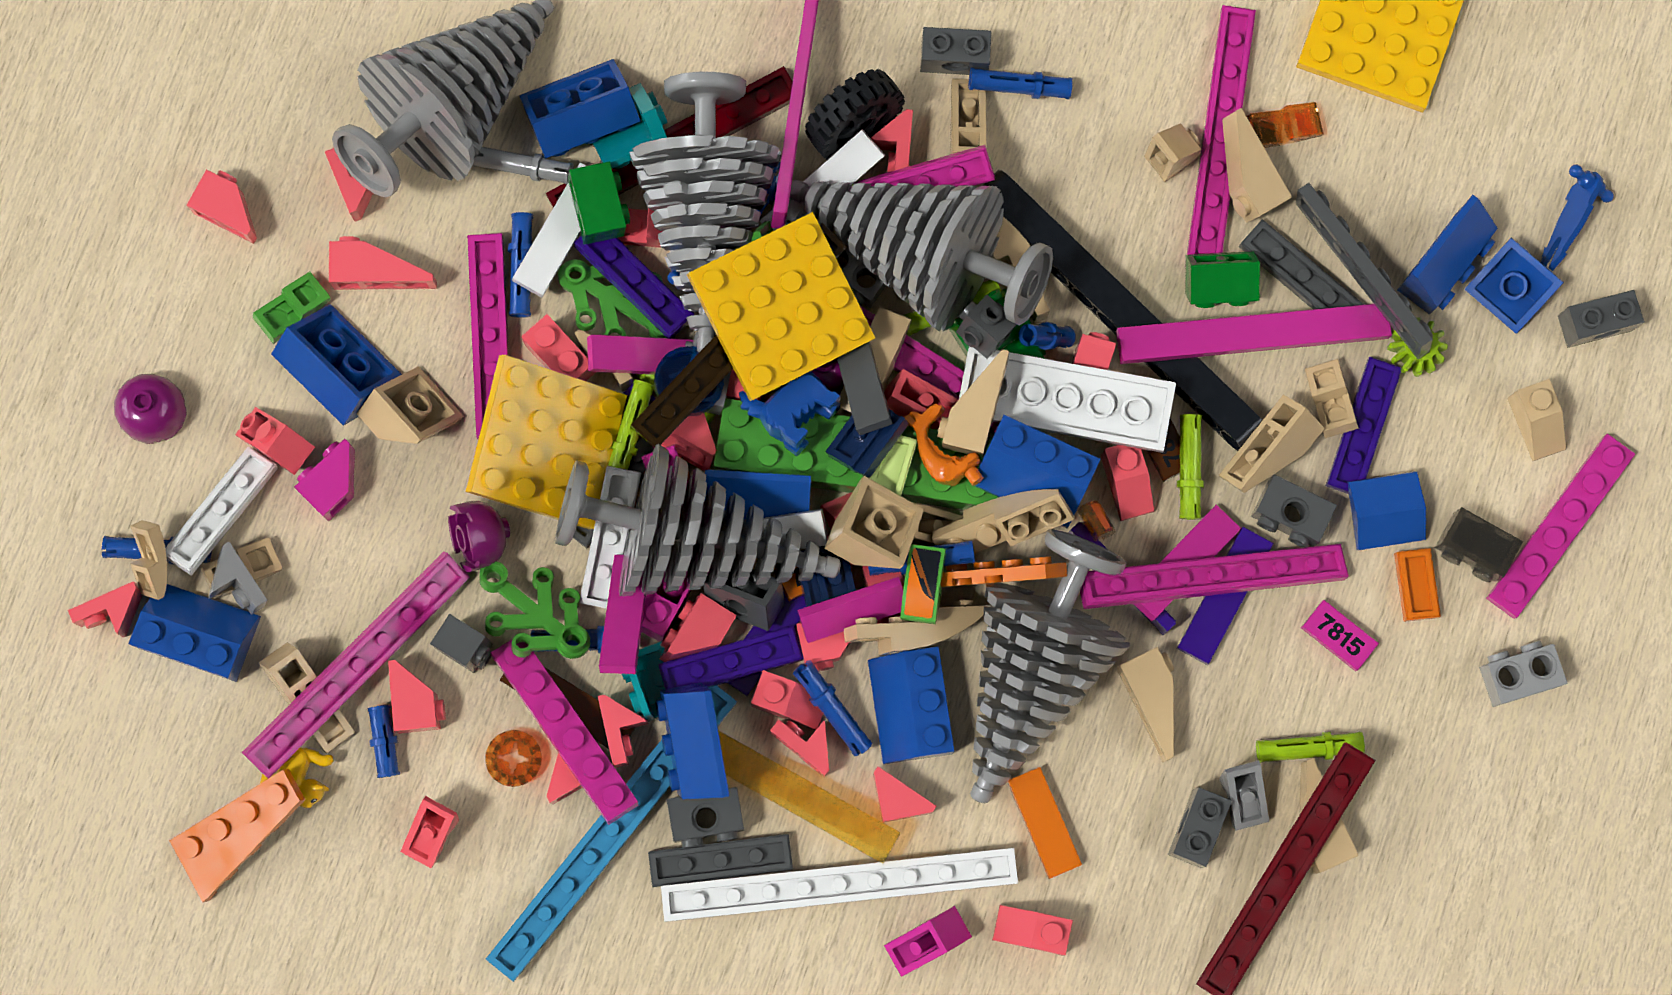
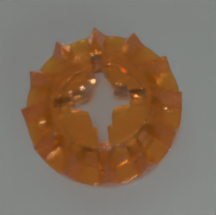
(502, 746)

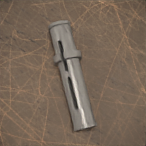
(534, 166)

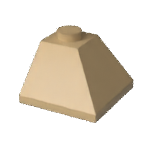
(408, 409)
(874, 527)

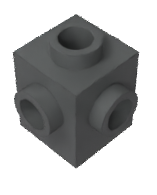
(985, 326)

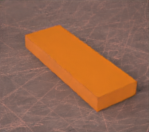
(1044, 823)

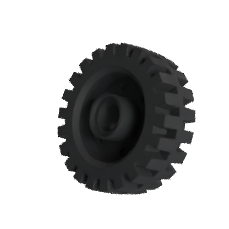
(860, 104)

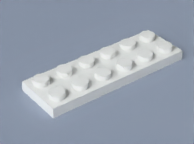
(1080, 400)

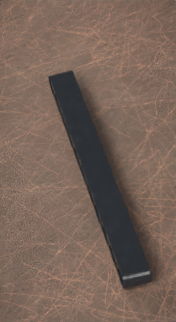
(1119, 308)

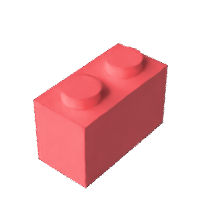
(556, 349)

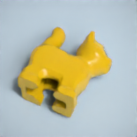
(298, 766)

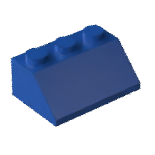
(580, 108)
(1450, 257)
(333, 362)
(1031, 460)
(770, 492)
(196, 632)
(911, 705)
(692, 742)

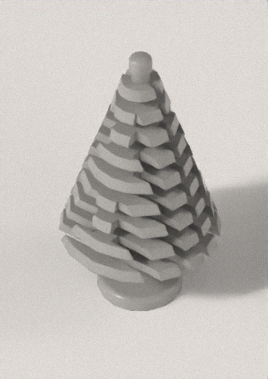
(439, 97)
(704, 185)
(930, 243)
(680, 533)
(1037, 660)

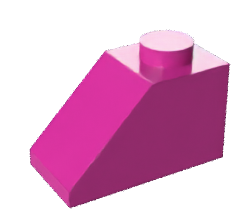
(928, 941)

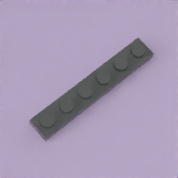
(1357, 261)

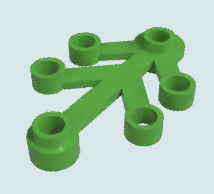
(608, 296)
(536, 615)

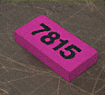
(1339, 635)

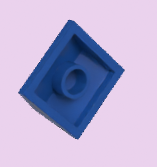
(1513, 285)
(1387, 510)

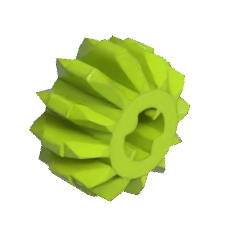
(1426, 362)

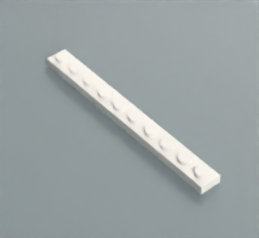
(839, 884)

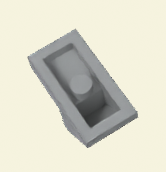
(232, 572)
(1246, 790)

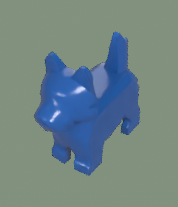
(790, 407)

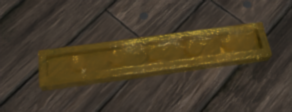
(807, 800)

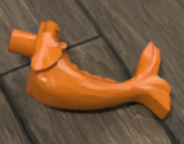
(942, 467)

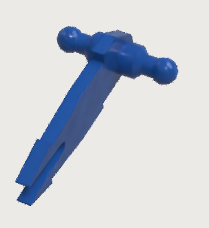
(1575, 213)

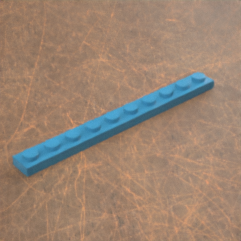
(588, 860)

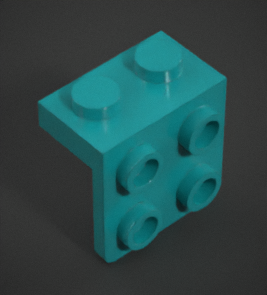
(617, 145)
(646, 681)

